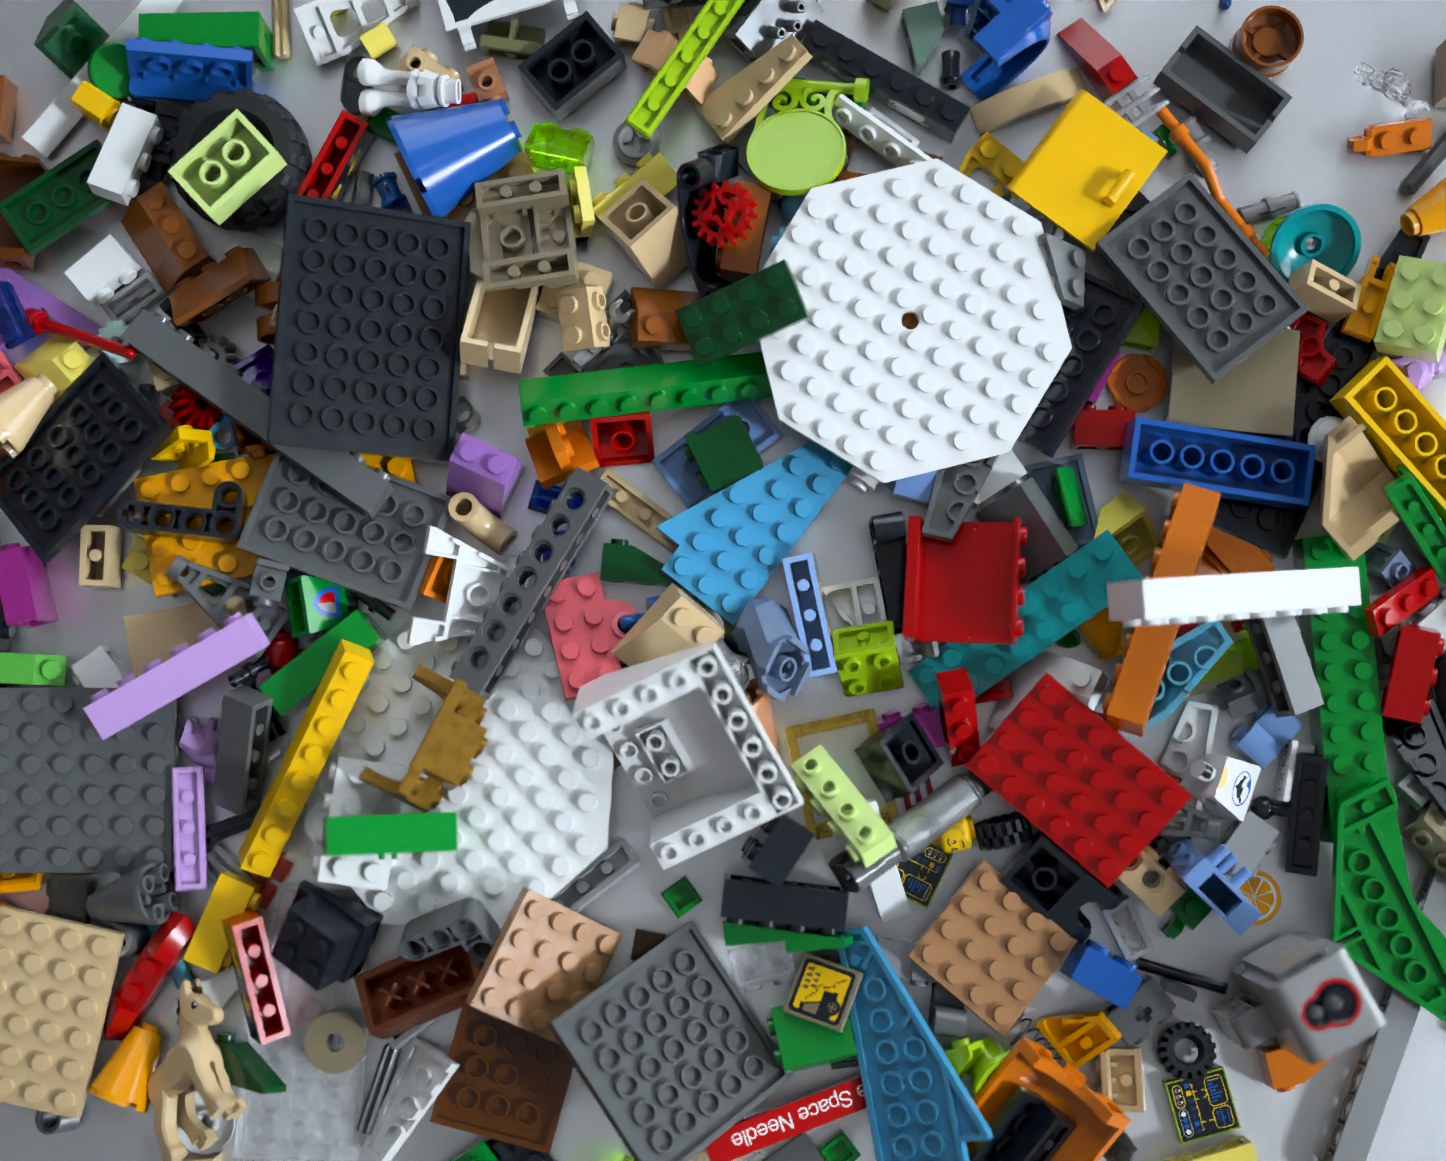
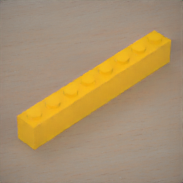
(305, 758)

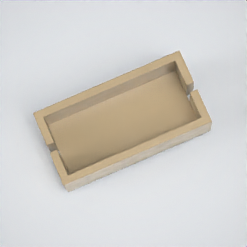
(499, 327)

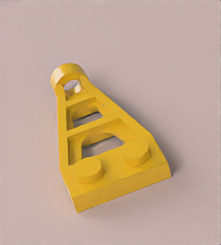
(992, 159)

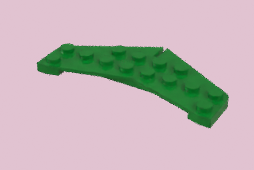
(1376, 899)

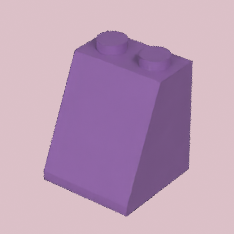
(484, 473)

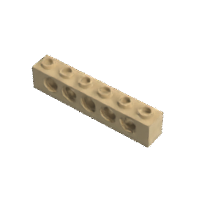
(1163, 891)

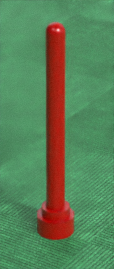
(41, 323)

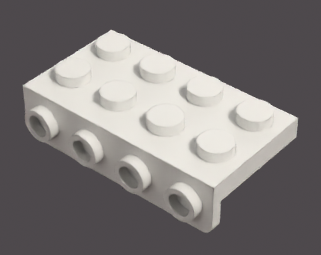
(357, 798)

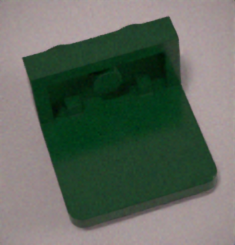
(722, 454)

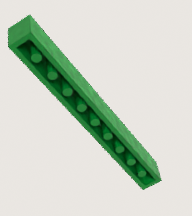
(642, 389)

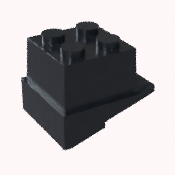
(325, 936)

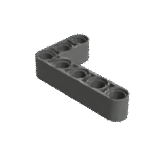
(457, 923)

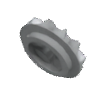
(623, 136)

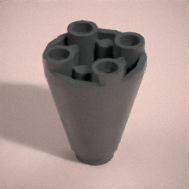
(137, 897)

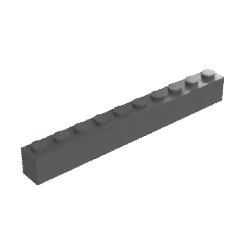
(249, 408)

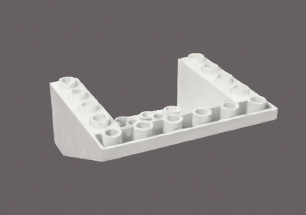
(688, 749)

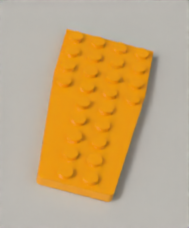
(196, 489)

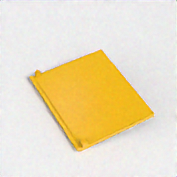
(1086, 169)

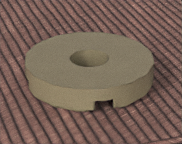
(320, 1052)

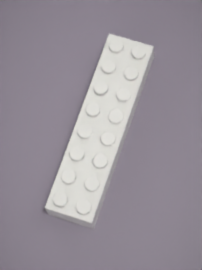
(1233, 596)

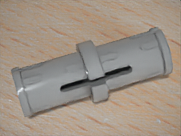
(1270, 208)

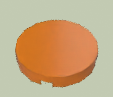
(1137, 382)

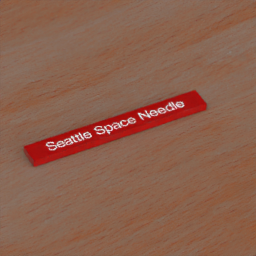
(789, 1120)

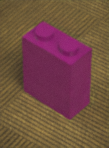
(25, 588)

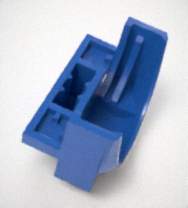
(1010, 40)

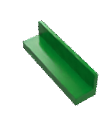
(1419, 519)

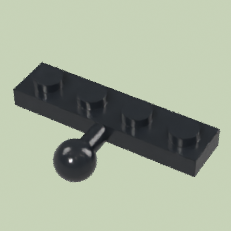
(1304, 813)

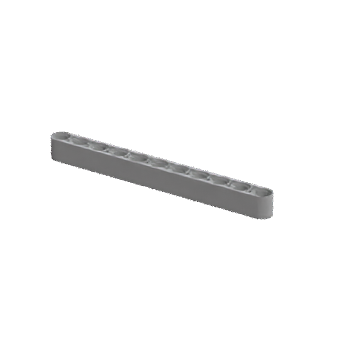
(1383, 1050)

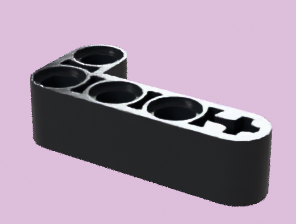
(183, 515)
(890, 554)

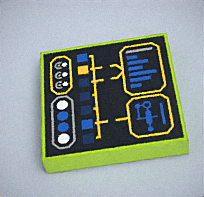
(924, 873)
(1202, 1105)

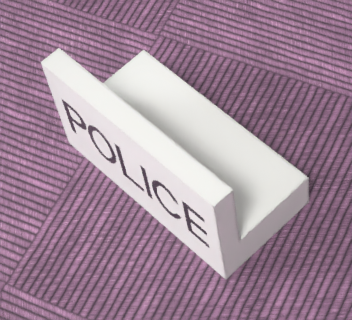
(1286, 769)

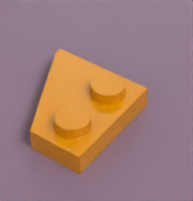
(1079, 1035)

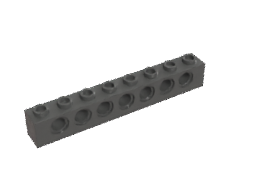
(548, 575)

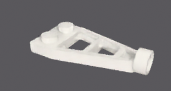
(319, 31)

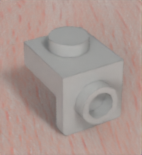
(915, 651)

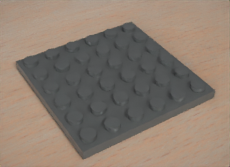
(82, 798)
(670, 1050)

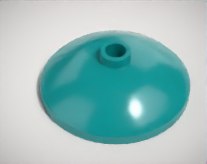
(1334, 239)

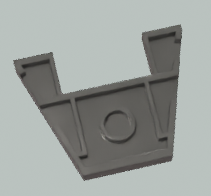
(617, 356)

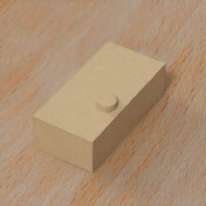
(160, 631)

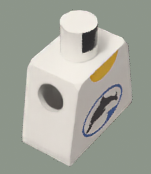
(1224, 785)

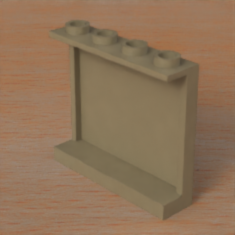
(1248, 400)

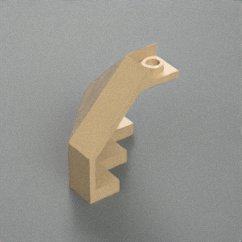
(1352, 497)

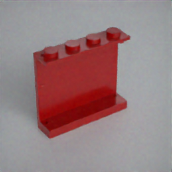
(966, 586)

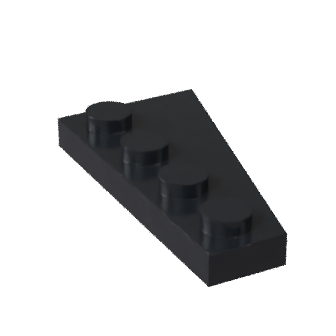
(1423, 751)

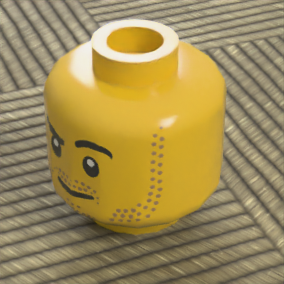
(958, 837)

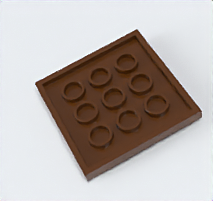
(505, 1083)

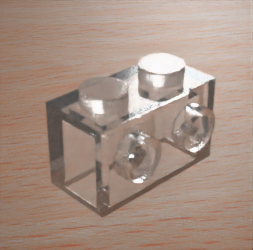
(761, 964)

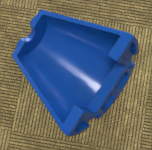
(455, 149)

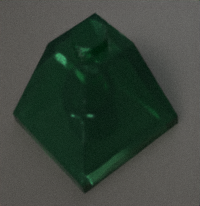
(69, 37)

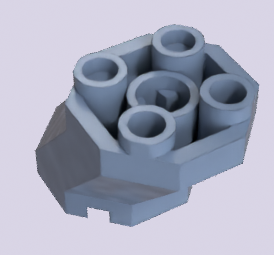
(772, 648)

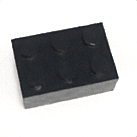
(572, 66)
(776, 848)

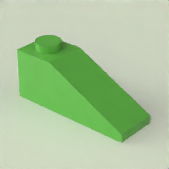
(32, 669)

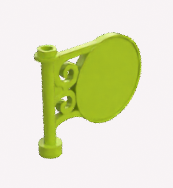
(802, 145)

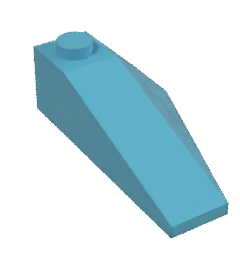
(1187, 664)

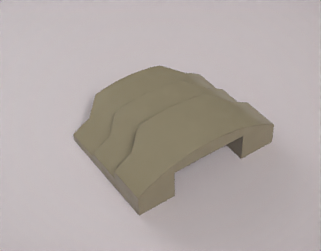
(523, 232)

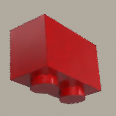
(1100, 428)

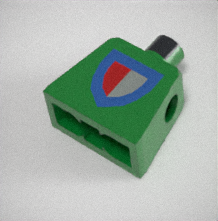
(316, 605)

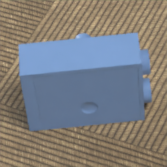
(1208, 880)

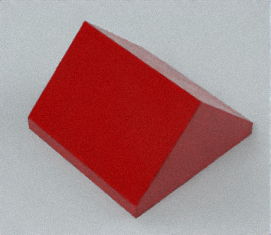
(623, 439)

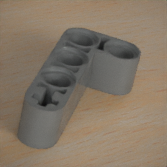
(946, 1014)

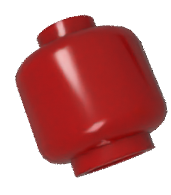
(281, 650)

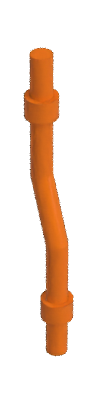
(1180, 134)

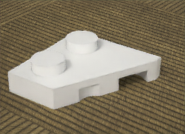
(858, 601)

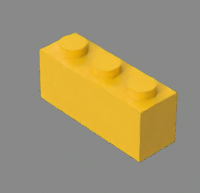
(230, 897)

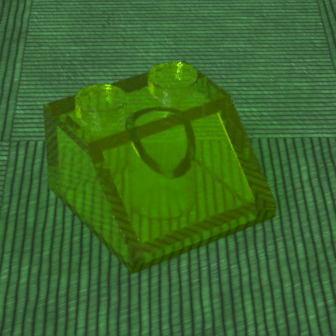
(559, 148)

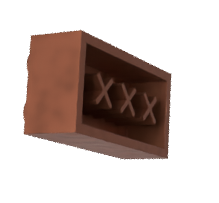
(414, 992)

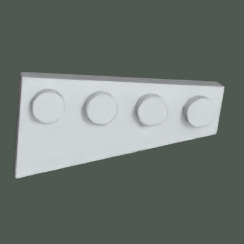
(1190, 743)
(411, 1093)

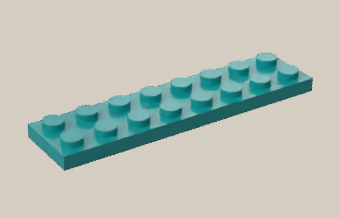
(1051, 610)

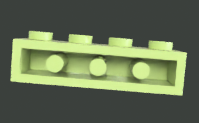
(843, 806)

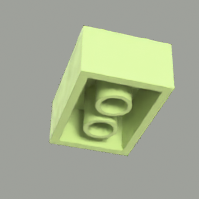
(227, 167)
(1414, 311)

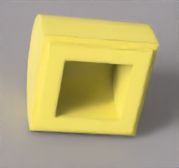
(378, 40)

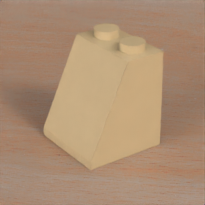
(648, 232)

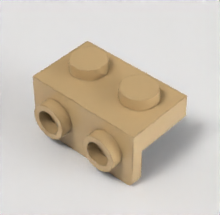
(583, 318)
(1122, 1077)

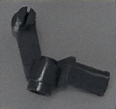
(248, 677)

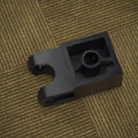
(1061, 888)

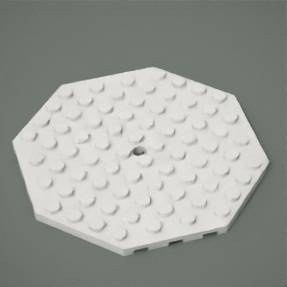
(983, 308)
(535, 794)

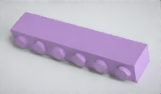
(177, 675)

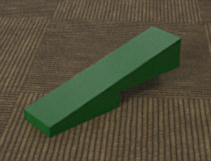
(794, 940)

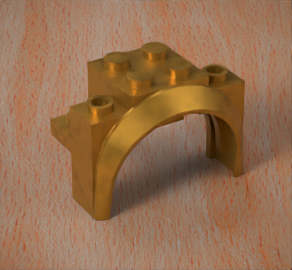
(445, 750)

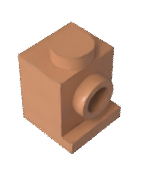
(484, 73)

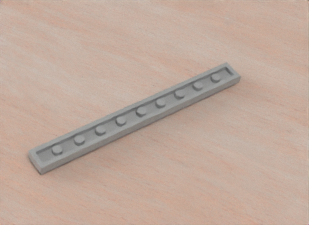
(581, 891)

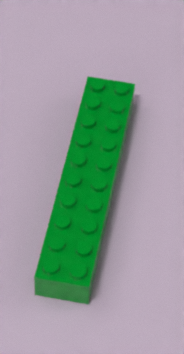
(1346, 670)

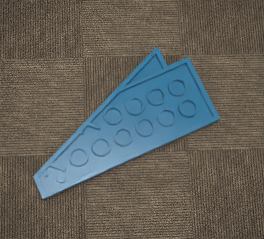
(745, 531)
(908, 1083)

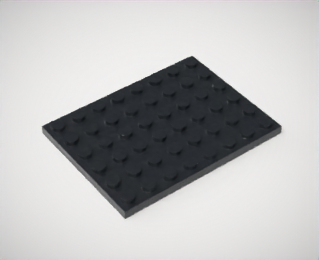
(368, 330)

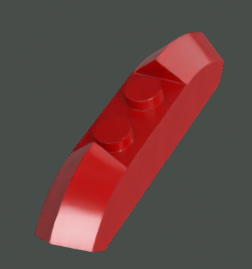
(148, 976)

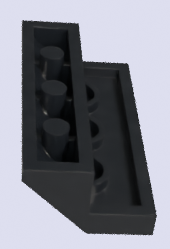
(1023, 1130)

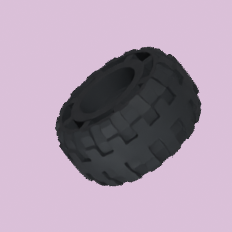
(275, 125)

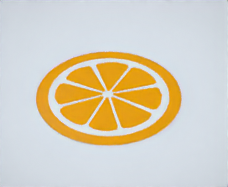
(1263, 894)

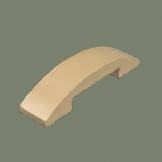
(1026, 99)

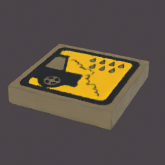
(823, 992)

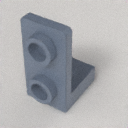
(1388, 564)

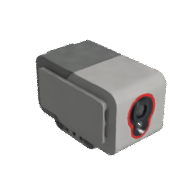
(1301, 998)

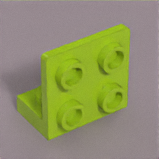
(867, 658)

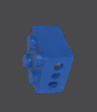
(1109, 978)

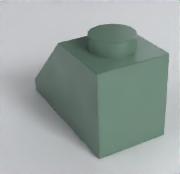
(922, 32)

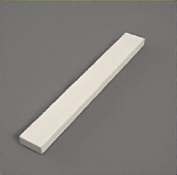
(60, 115)

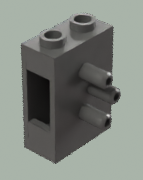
(768, 22)
(1047, 537)

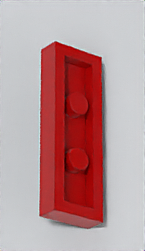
(1401, 601)

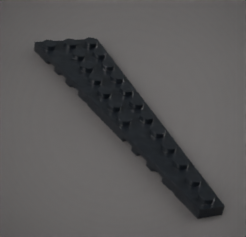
(1277, 527)

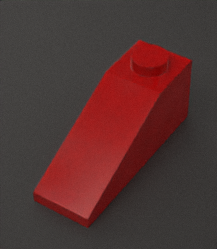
(1096, 58)

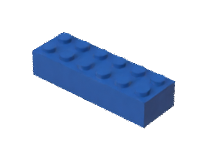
(1218, 460)

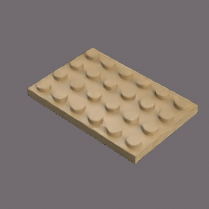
(52, 1007)

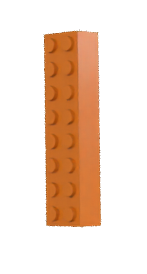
(1150, 646)

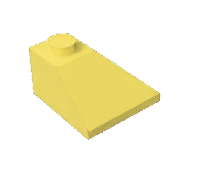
(57, 359)
(1129, 526)

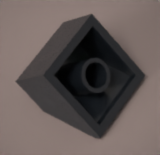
(899, 757)

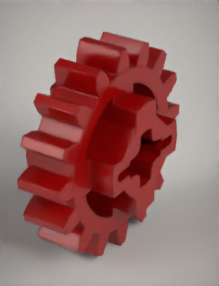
(736, 217)

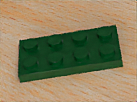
(55, 201)
(742, 313)

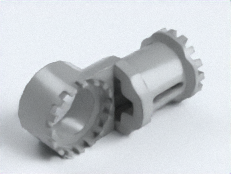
(1201, 140)

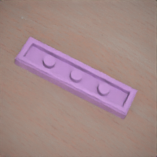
(189, 828)

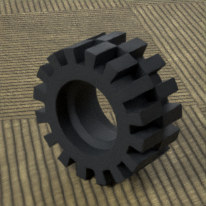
(1003, 831)
(1203, 1042)

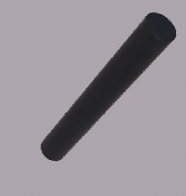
(1181, 975)

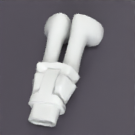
(423, 88)

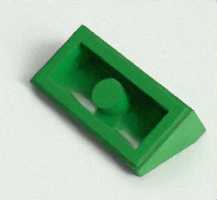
(1069, 497)

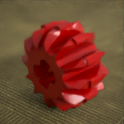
(193, 410)

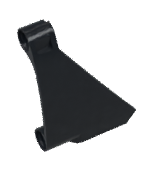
(711, 166)

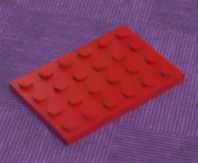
(1078, 779)

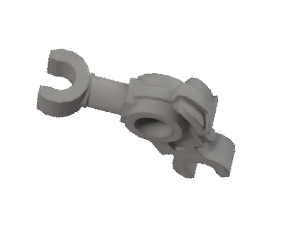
(583, 357)

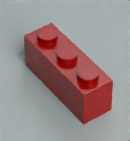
(1411, 672)
(958, 715)

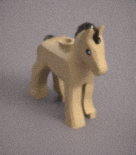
(189, 1068)

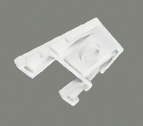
(471, 589)

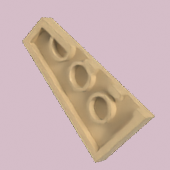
(750, 90)

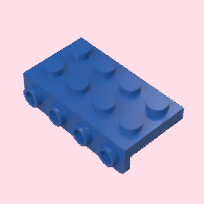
(184, 70)

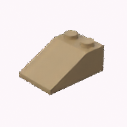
(668, 627)

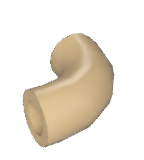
(481, 522)

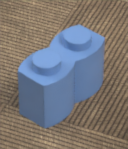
(1264, 736)

